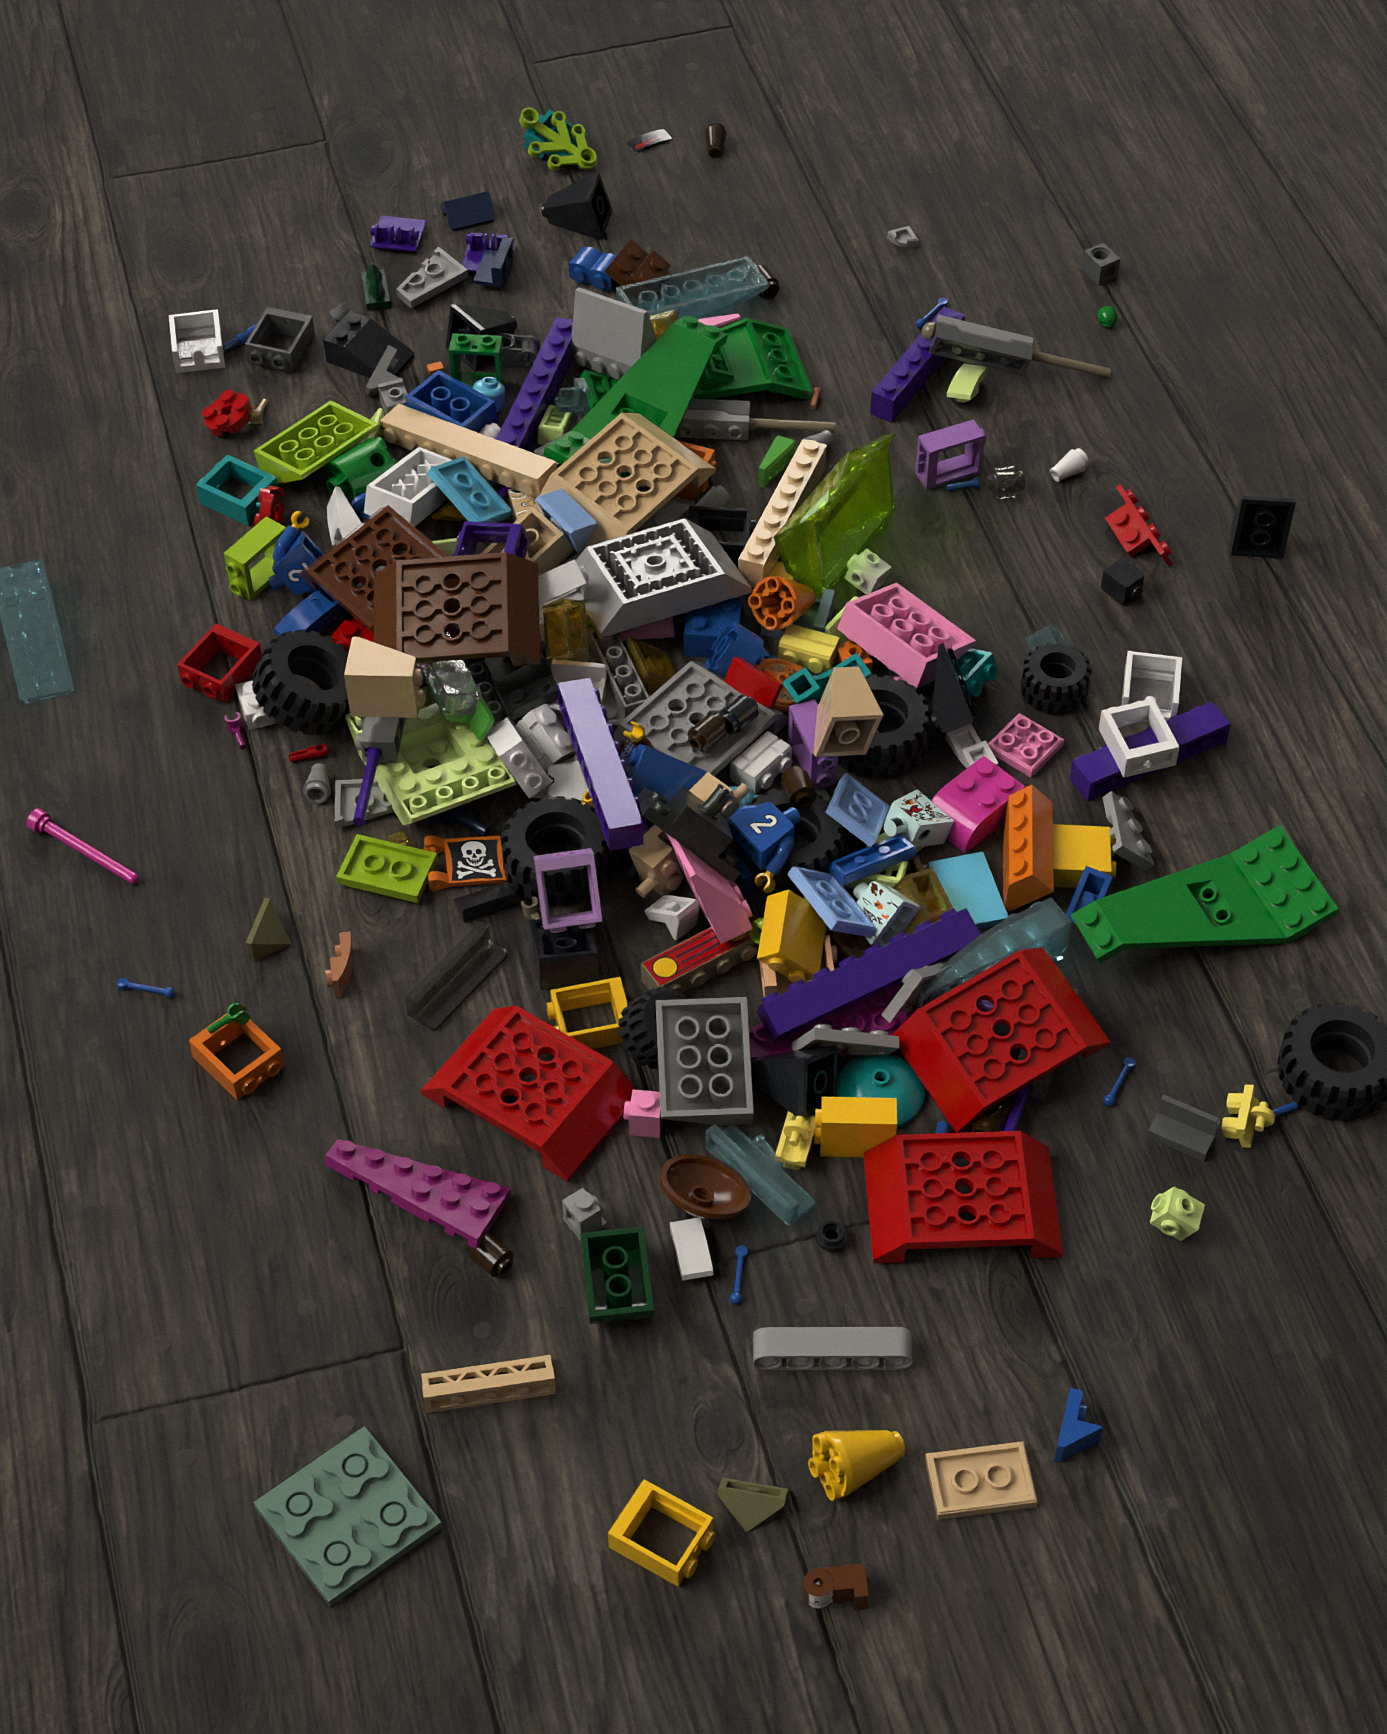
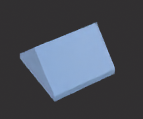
(567, 517)

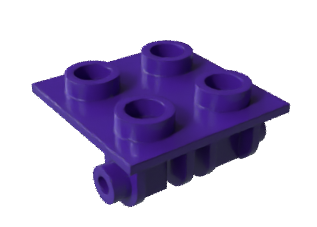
(397, 233)
(477, 247)

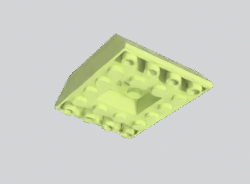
(463, 769)

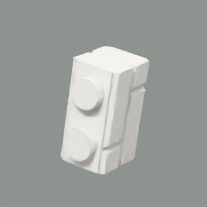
(545, 736)
(761, 762)

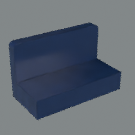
(468, 210)
(495, 265)

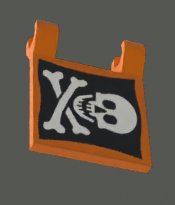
(467, 861)

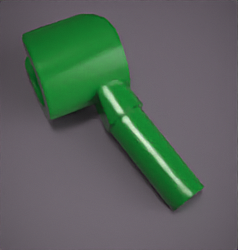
(234, 1013)

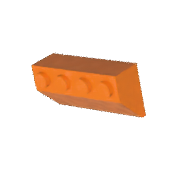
(1027, 848)

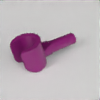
(235, 726)

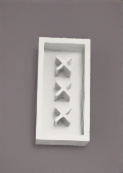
(408, 487)

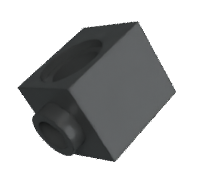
(1101, 264)

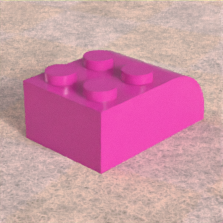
(976, 802)

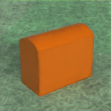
(432, 368)

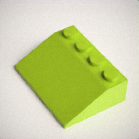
(313, 442)

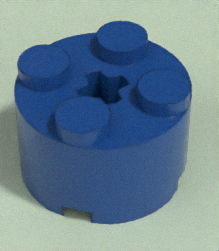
(735, 643)

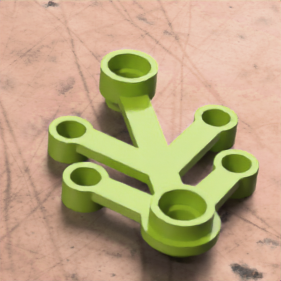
(559, 142)

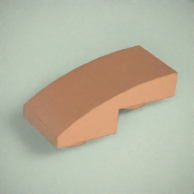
(341, 965)

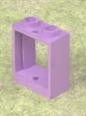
(565, 860)

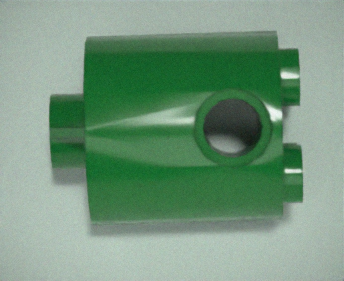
(358, 467)

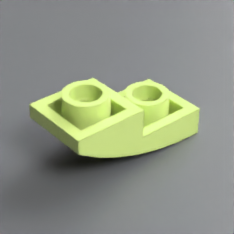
(966, 382)

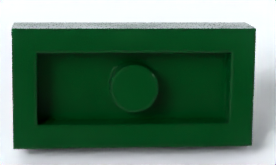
(375, 289)

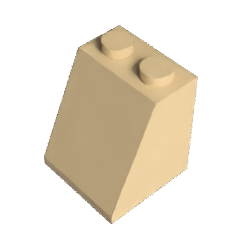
(382, 681)
(846, 715)

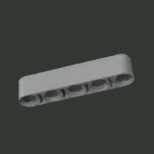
(832, 1348)

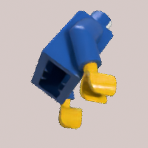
(291, 556)
(765, 837)

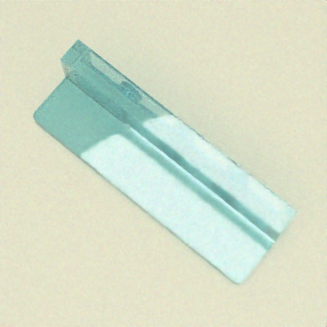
(760, 1172)

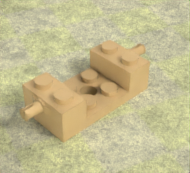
(656, 858)

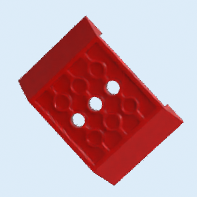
(968, 1064)
(558, 1113)
(917, 1201)

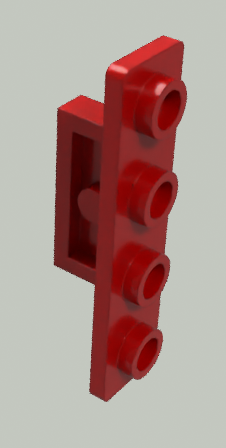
(1132, 529)

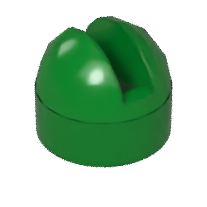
(1107, 316)

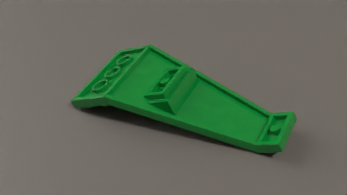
(752, 360)
(655, 386)
(1259, 887)

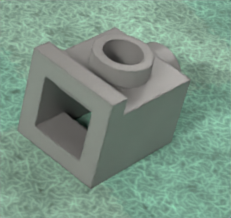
(392, 394)
(583, 1213)

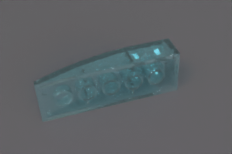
(697, 291)
(33, 633)
(1036, 927)

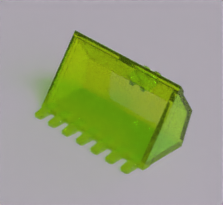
(839, 516)

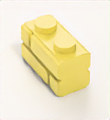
(809, 648)

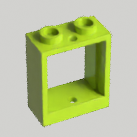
(241, 554)

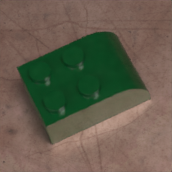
(617, 1275)

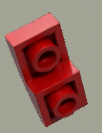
(753, 683)

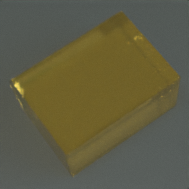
(398, 837)

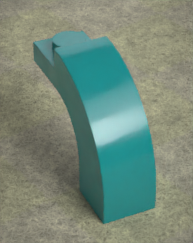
(805, 687)

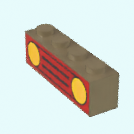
(696, 961)

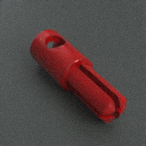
(311, 753)

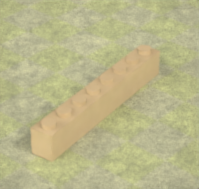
(489, 456)
(793, 489)

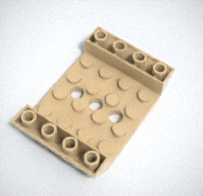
(635, 448)

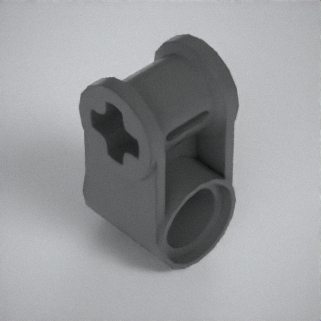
(516, 351)

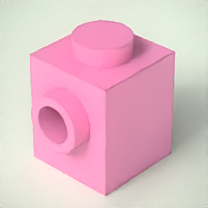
(644, 1114)

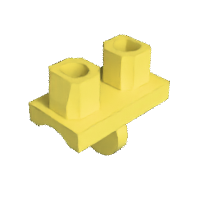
(1252, 1116)
(795, 1141)

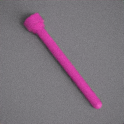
(40, 822)

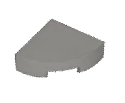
(903, 237)

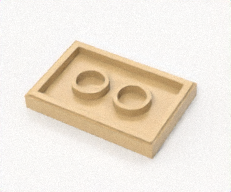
(980, 1480)

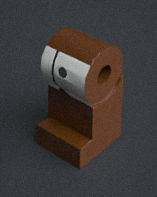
(836, 1584)

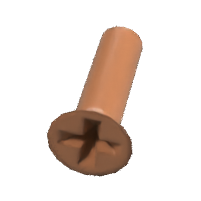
(816, 392)

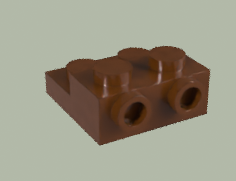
(636, 265)

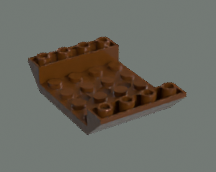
(361, 553)
(494, 617)

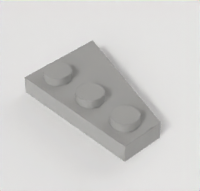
(433, 278)
(347, 797)
(1127, 831)
(909, 992)
(851, 1038)

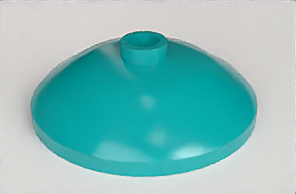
(859, 1078)

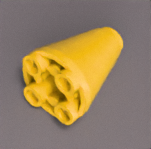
(852, 1458)

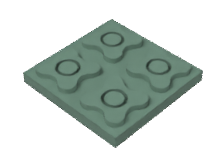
(347, 1516)

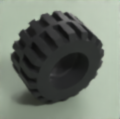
(1056, 678)
(639, 1025)

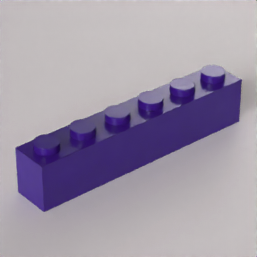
(907, 375)
(1194, 732)

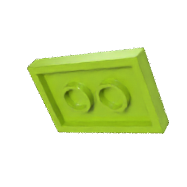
(386, 868)

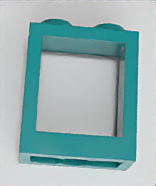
(239, 510)

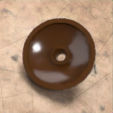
(704, 1187)

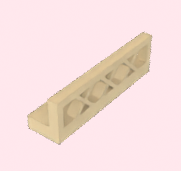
(488, 1388)

